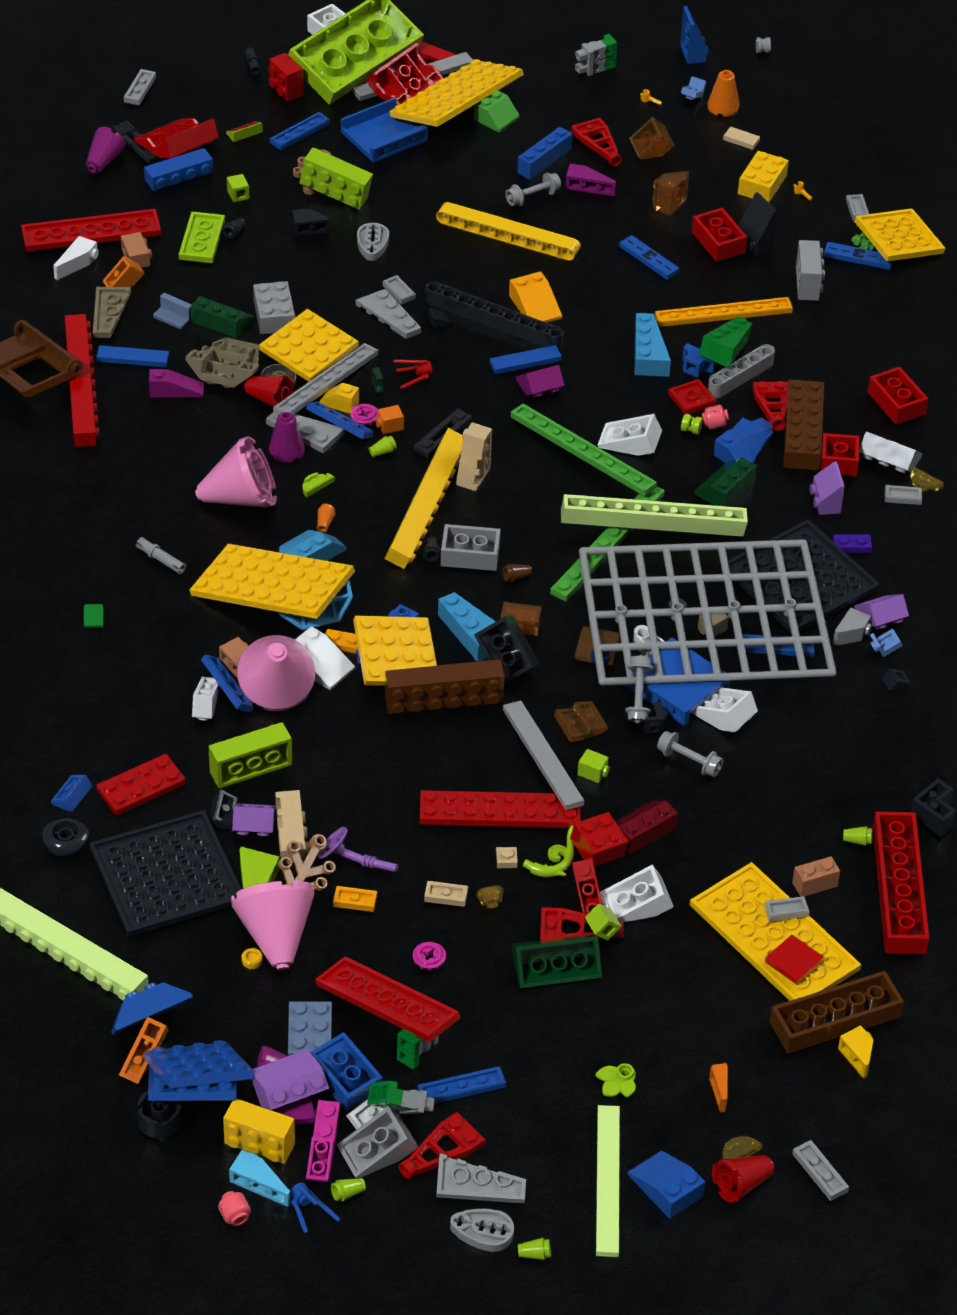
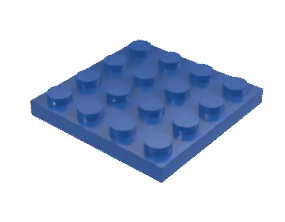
(198, 1064)
(161, 1092)

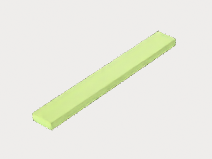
(607, 1181)

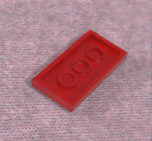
(141, 784)

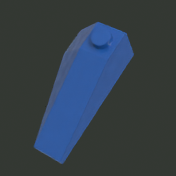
(743, 441)

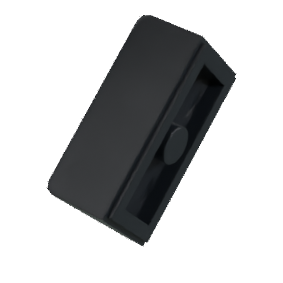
(222, 810)

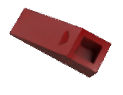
(587, 884)

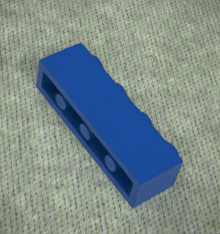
(544, 153)
(178, 169)

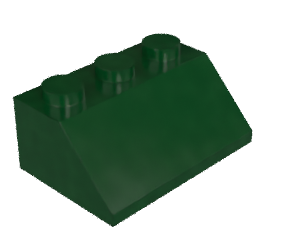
(219, 317)
(728, 482)

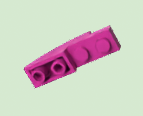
(323, 1141)

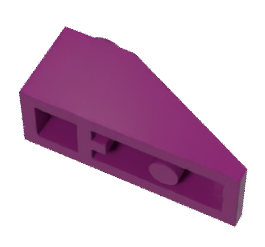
(588, 180)
(172, 384)

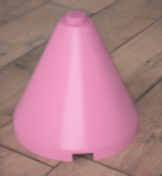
(239, 478)
(276, 673)
(275, 917)

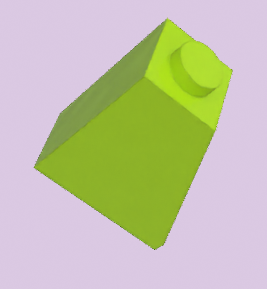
(257, 867)

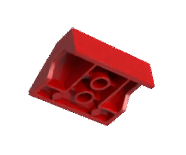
(403, 76)
(178, 137)

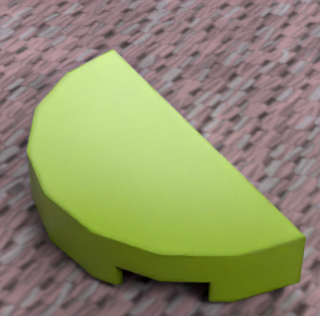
(315, 482)

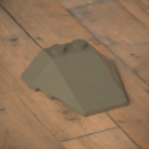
(225, 362)

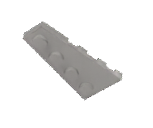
(390, 312)
(313, 432)
(474, 1182)

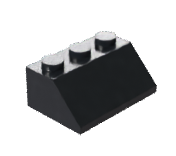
(507, 642)

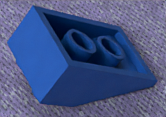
(691, 40)
(346, 1071)
(668, 1183)

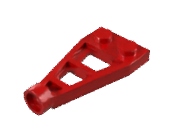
(595, 127)
(772, 390)
(552, 923)
(458, 1130)

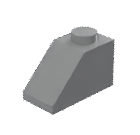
(852, 627)

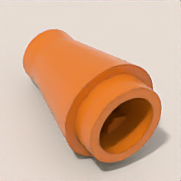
(325, 516)

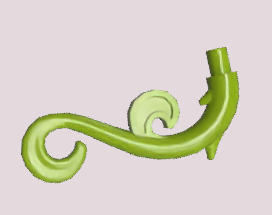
(554, 855)

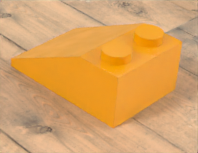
(534, 297)

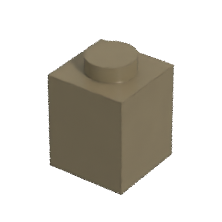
(719, 623)

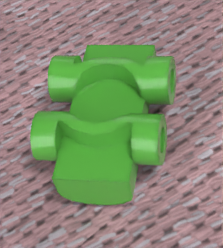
(862, 242)

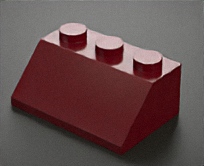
(648, 824)

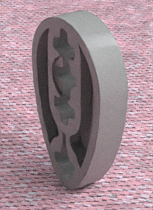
(378, 246)
(484, 1240)

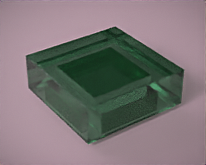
(377, 379)

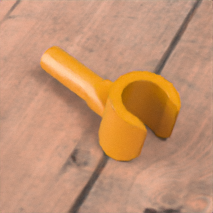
(645, 97)
(800, 190)

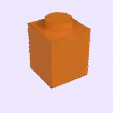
(390, 419)

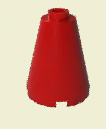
(270, 388)
(741, 1175)

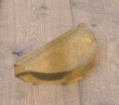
(925, 481)
(741, 1147)

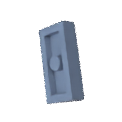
(173, 311)

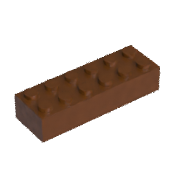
(803, 425)
(444, 686)
(836, 1011)

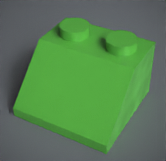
(495, 111)

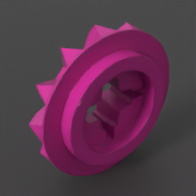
(367, 410)
(426, 949)

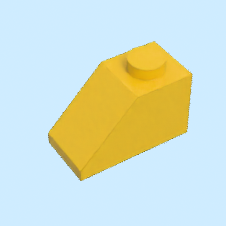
(341, 397)
(857, 1049)

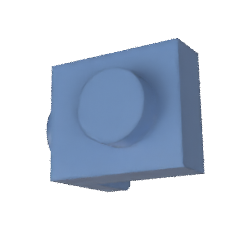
(695, 88)
(886, 643)

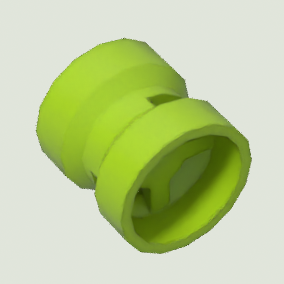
(692, 424)

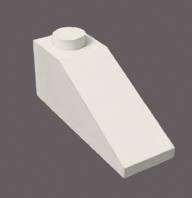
(76, 257)
(205, 698)

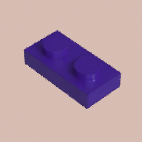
(853, 543)

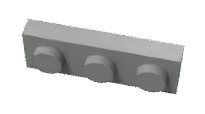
(139, 87)
(820, 1170)

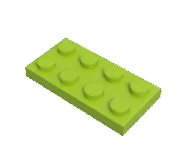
(201, 237)

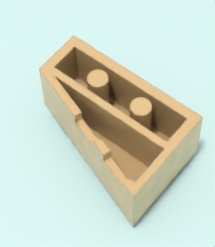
(475, 456)
(290, 823)

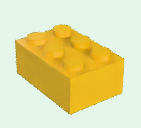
(763, 176)
(259, 1131)

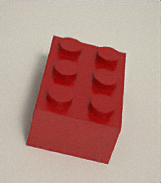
(719, 234)
(898, 395)

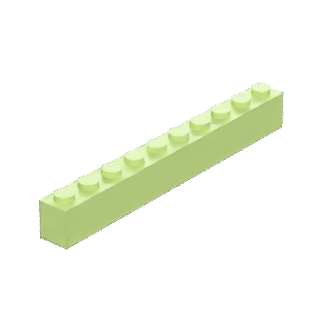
(653, 515)
(69, 947)

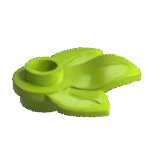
(616, 1081)

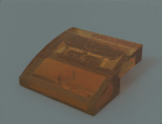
(585, 644)
(580, 721)

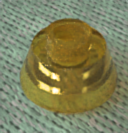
(490, 896)

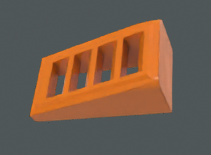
(719, 1083)

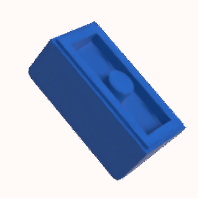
(72, 792)

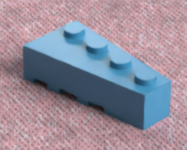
(650, 350)
(464, 622)

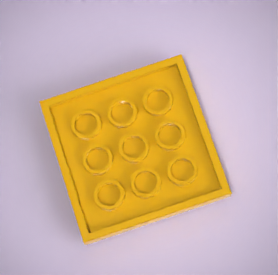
(899, 234)
(308, 345)
(392, 645)

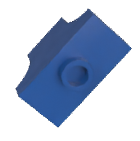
(696, 364)

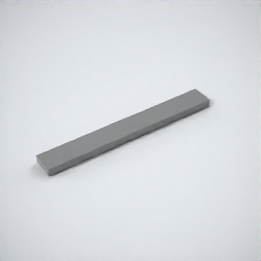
(443, 66)
(326, 380)
(543, 755)

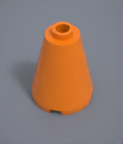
(724, 95)

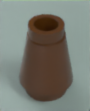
(514, 572)

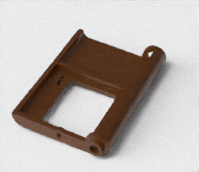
(28, 347)

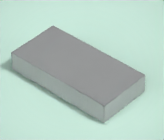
(856, 205)
(399, 289)
(903, 494)
(786, 909)

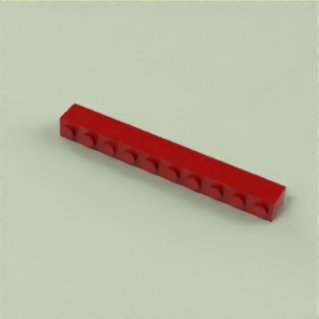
(82, 385)

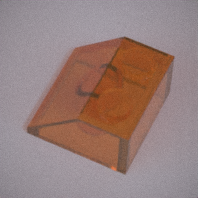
(651, 140)
(670, 191)

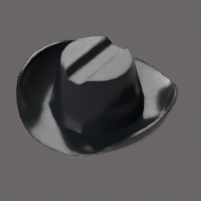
(65, 836)

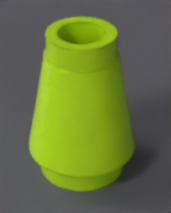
(383, 446)
(859, 835)
(347, 1188)
(535, 1249)

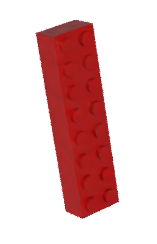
(900, 883)

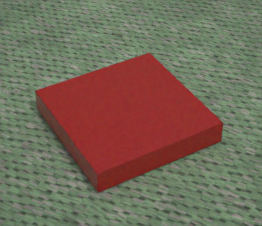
(692, 396)
(794, 959)

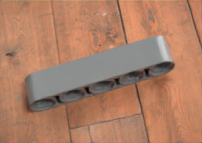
(741, 371)

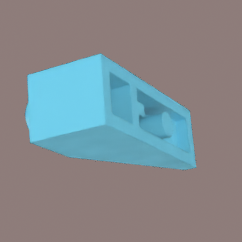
(255, 1175)

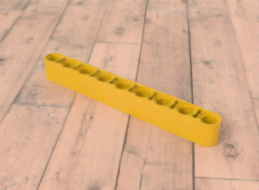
(508, 231)

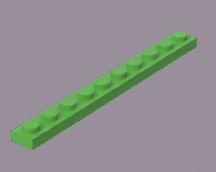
(584, 449)
(612, 536)

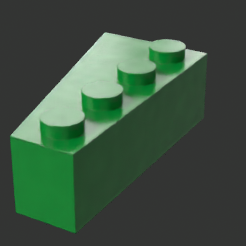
(726, 341)

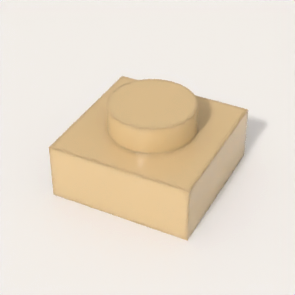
(506, 857)

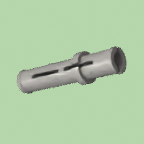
(154, 551)

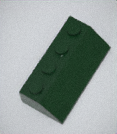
(557, 960)

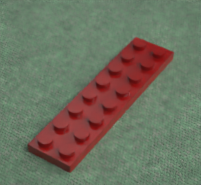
(96, 228)
(495, 809)
(387, 999)

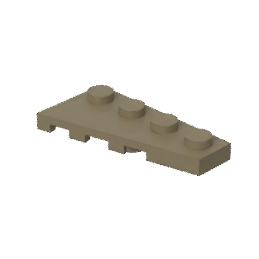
(108, 309)

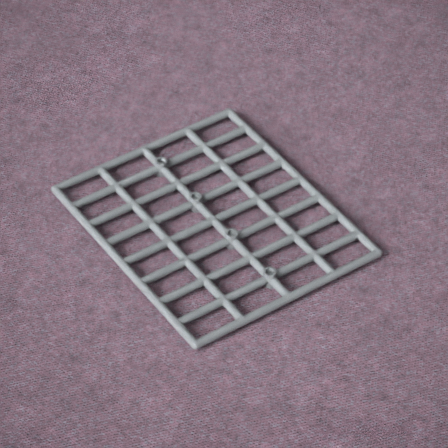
(732, 611)

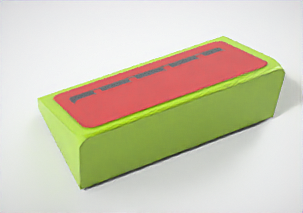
(245, 131)

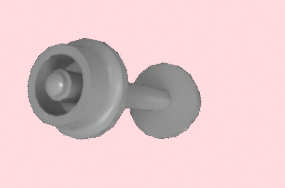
(515, 195)
(640, 665)
(668, 743)

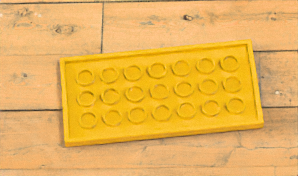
(456, 93)
(272, 581)
(739, 915)

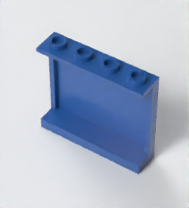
(379, 134)
(681, 697)

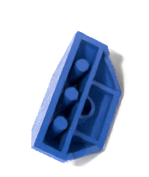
(148, 1003)

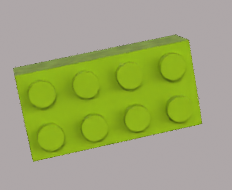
(336, 178)
(250, 755)

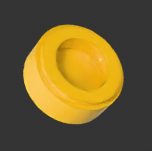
(252, 958)

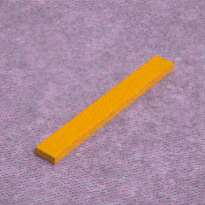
(723, 312)

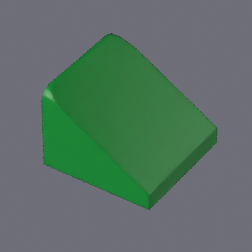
(93, 615)

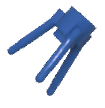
(303, 1196)

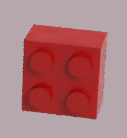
(286, 77)
(843, 450)
(599, 839)

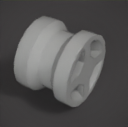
(763, 45)

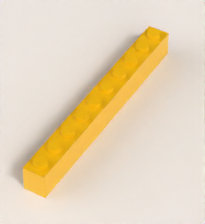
(425, 500)

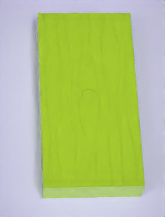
(354, 47)

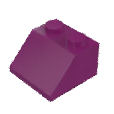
(541, 380)

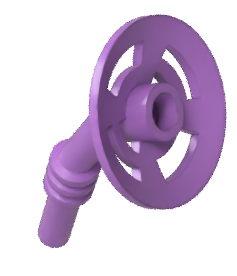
(335, 845)

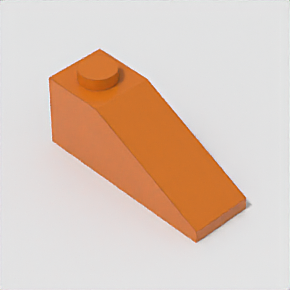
(149, 1037)

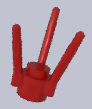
(423, 369)

